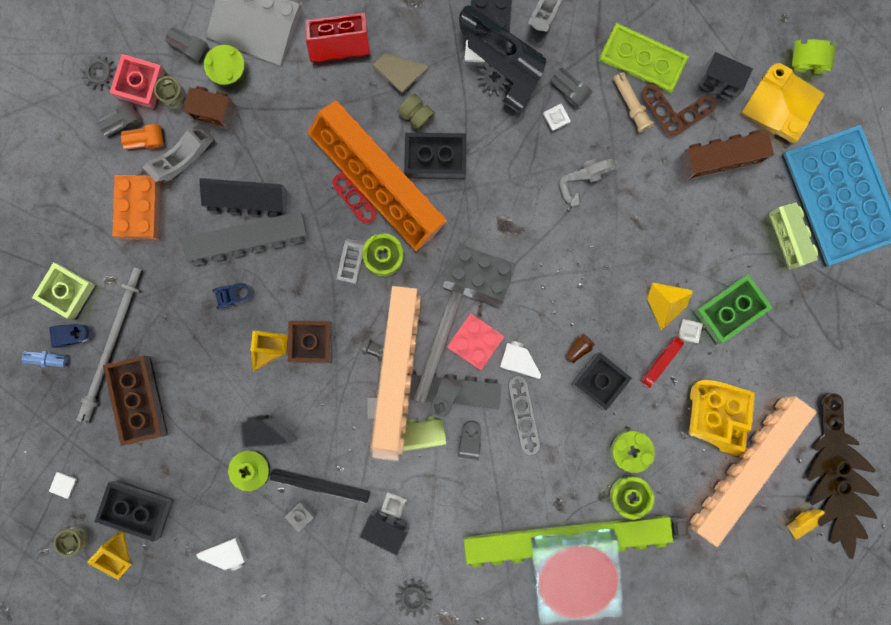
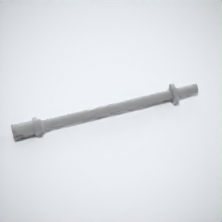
(89, 401)

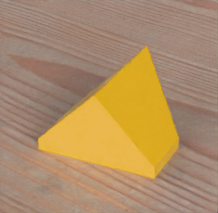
(667, 302)
(266, 348)
(112, 556)

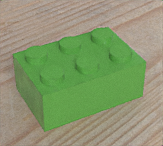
(733, 309)

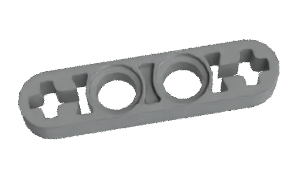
(524, 415)

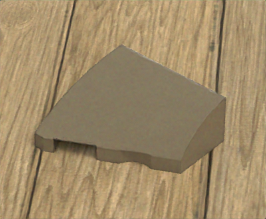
(399, 71)

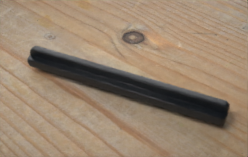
(319, 486)

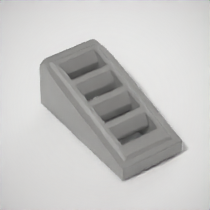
(348, 278)

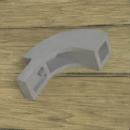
(544, 14)
(180, 156)

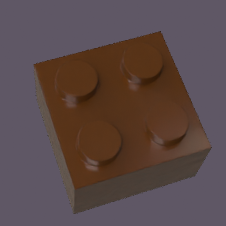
(209, 107)
(309, 341)

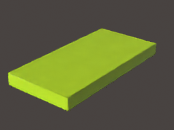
(643, 58)

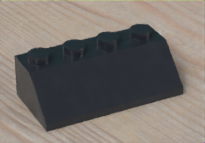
(243, 196)
(264, 432)

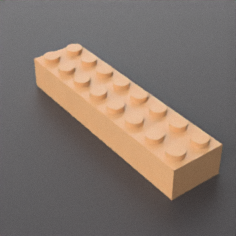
(394, 374)
(752, 469)

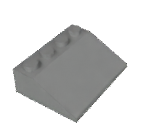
(255, 26)

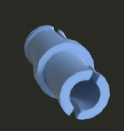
(44, 359)

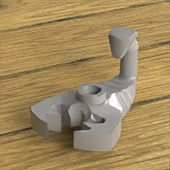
(592, 170)

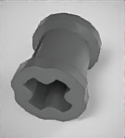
(373, 349)
(680, 528)

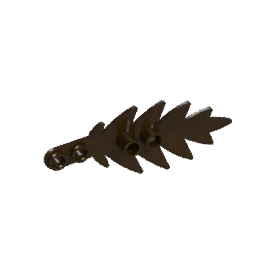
(840, 479)

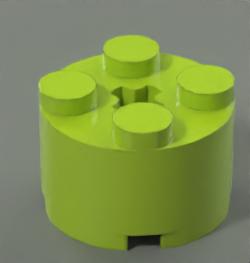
(813, 55)
(383, 243)
(642, 457)
(637, 507)

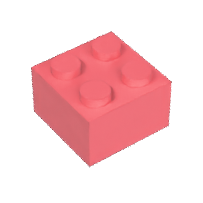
(136, 81)
(475, 342)

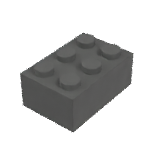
(479, 275)

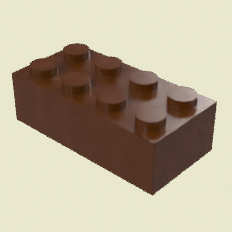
(726, 155)
(134, 400)

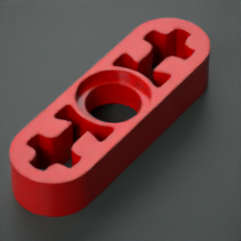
(359, 213)
(662, 361)

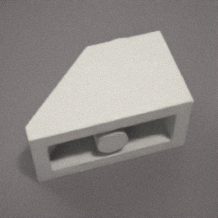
(519, 360)
(225, 555)

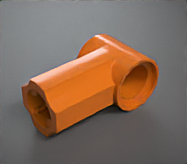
(147, 137)

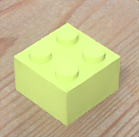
(63, 291)

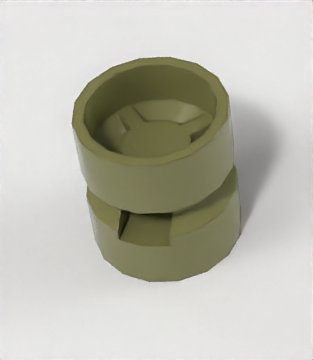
(170, 92)
(414, 110)
(70, 541)

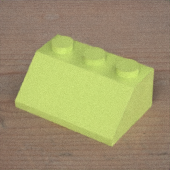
(793, 235)
(424, 433)

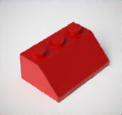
(337, 37)

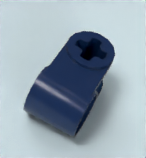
(229, 295)
(67, 335)

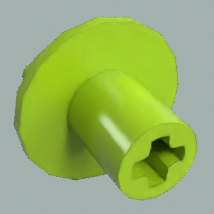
(224, 64)
(248, 470)

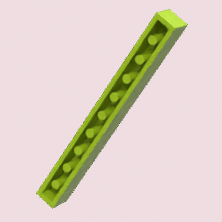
(517, 545)

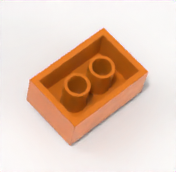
(136, 207)

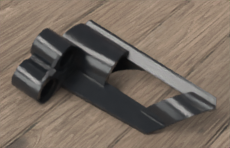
(519, 65)

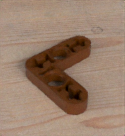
(678, 118)

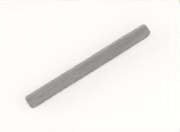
(437, 347)

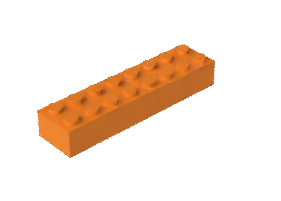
(376, 175)

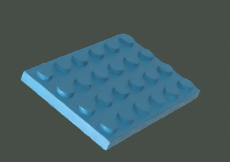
(842, 194)

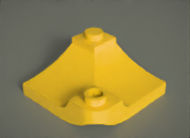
(783, 103)
(721, 415)

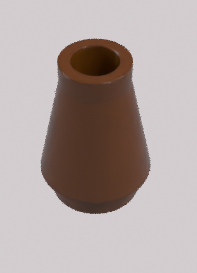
(580, 347)

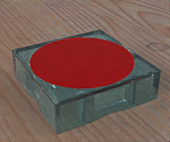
(577, 576)

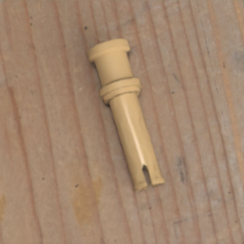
(637, 111)

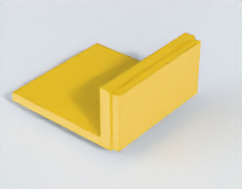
(805, 522)

